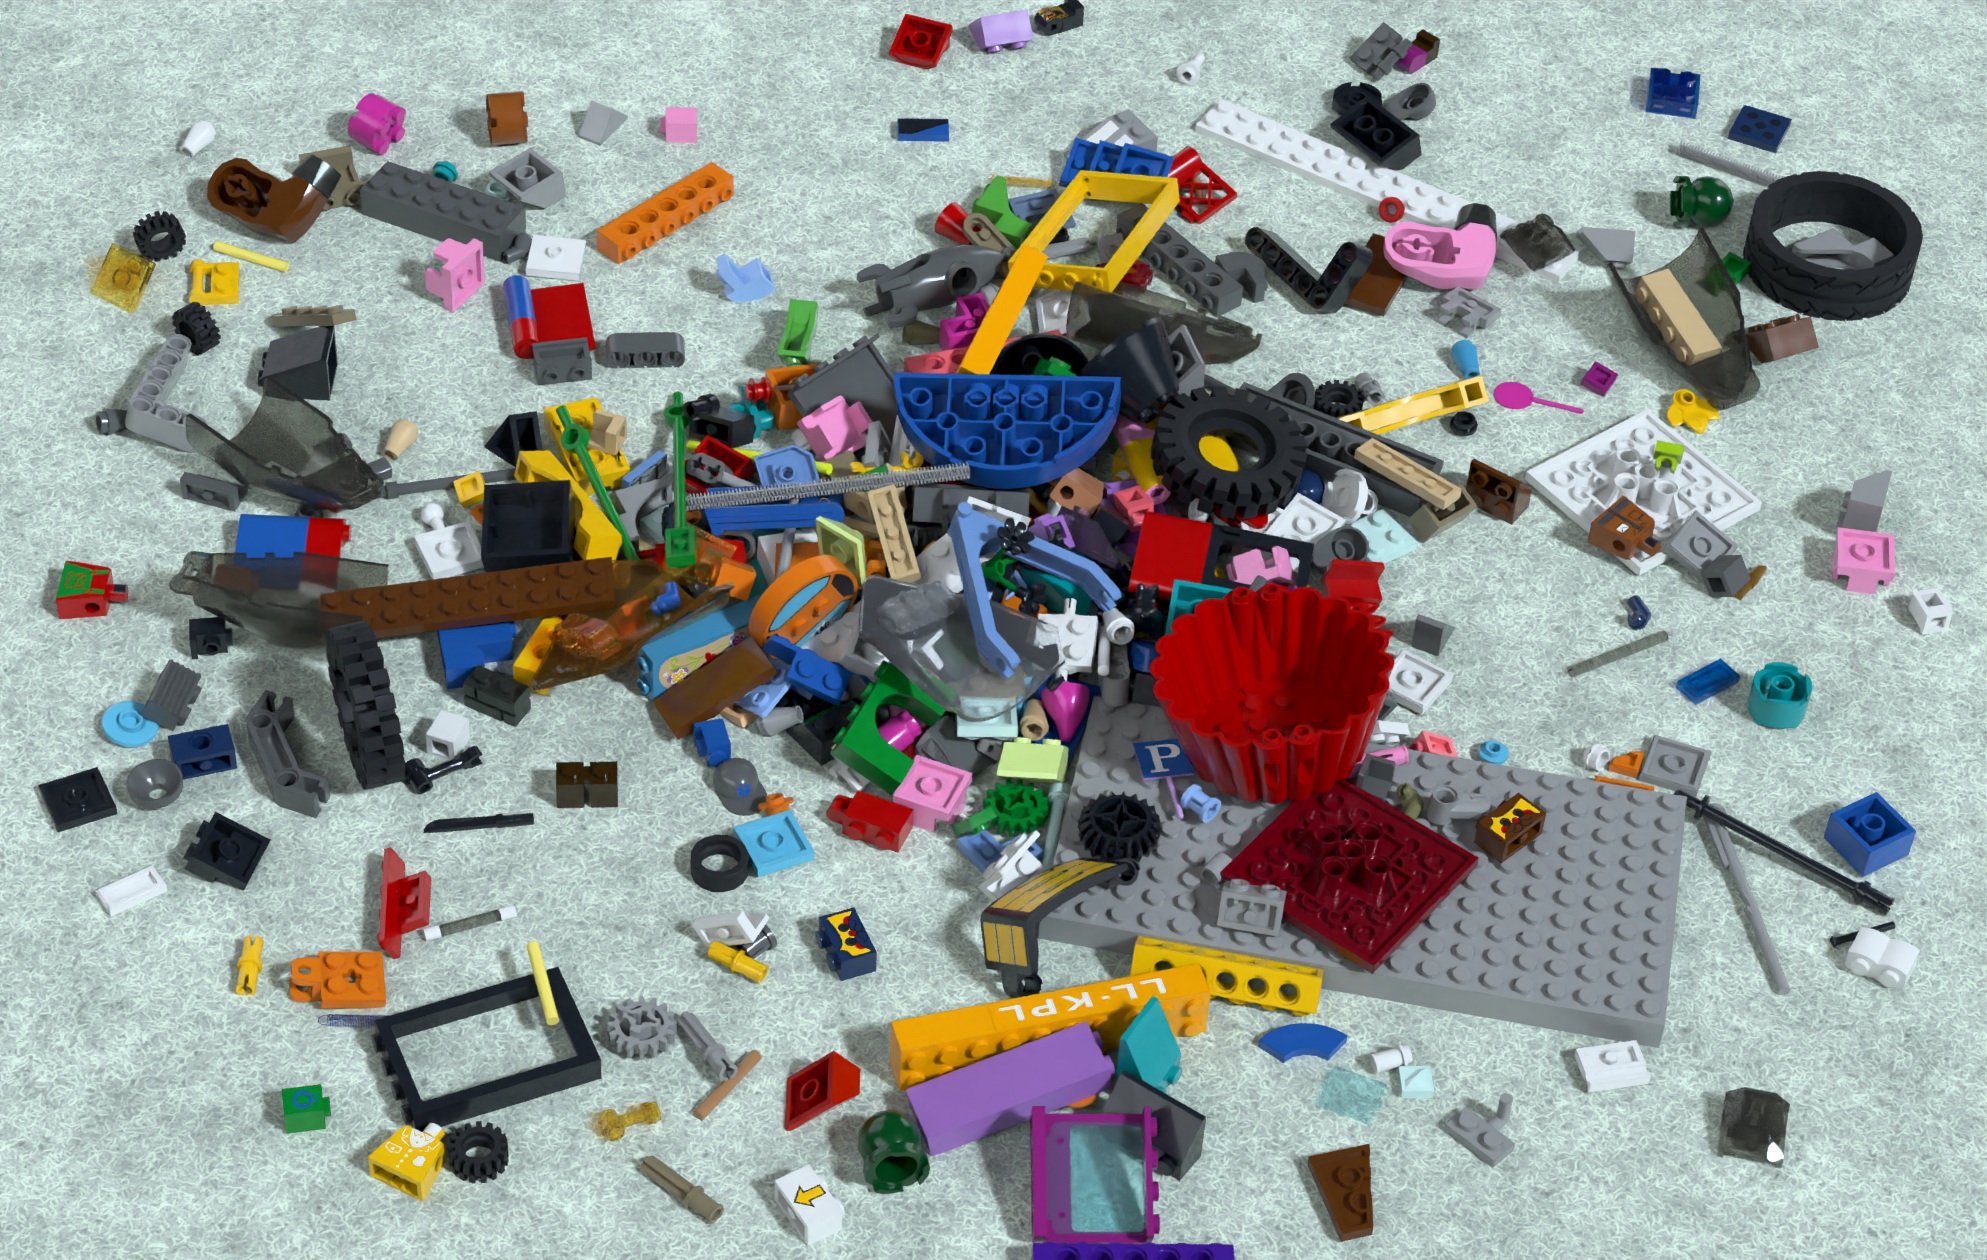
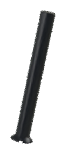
(1850, 937)

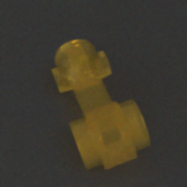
(613, 1125)

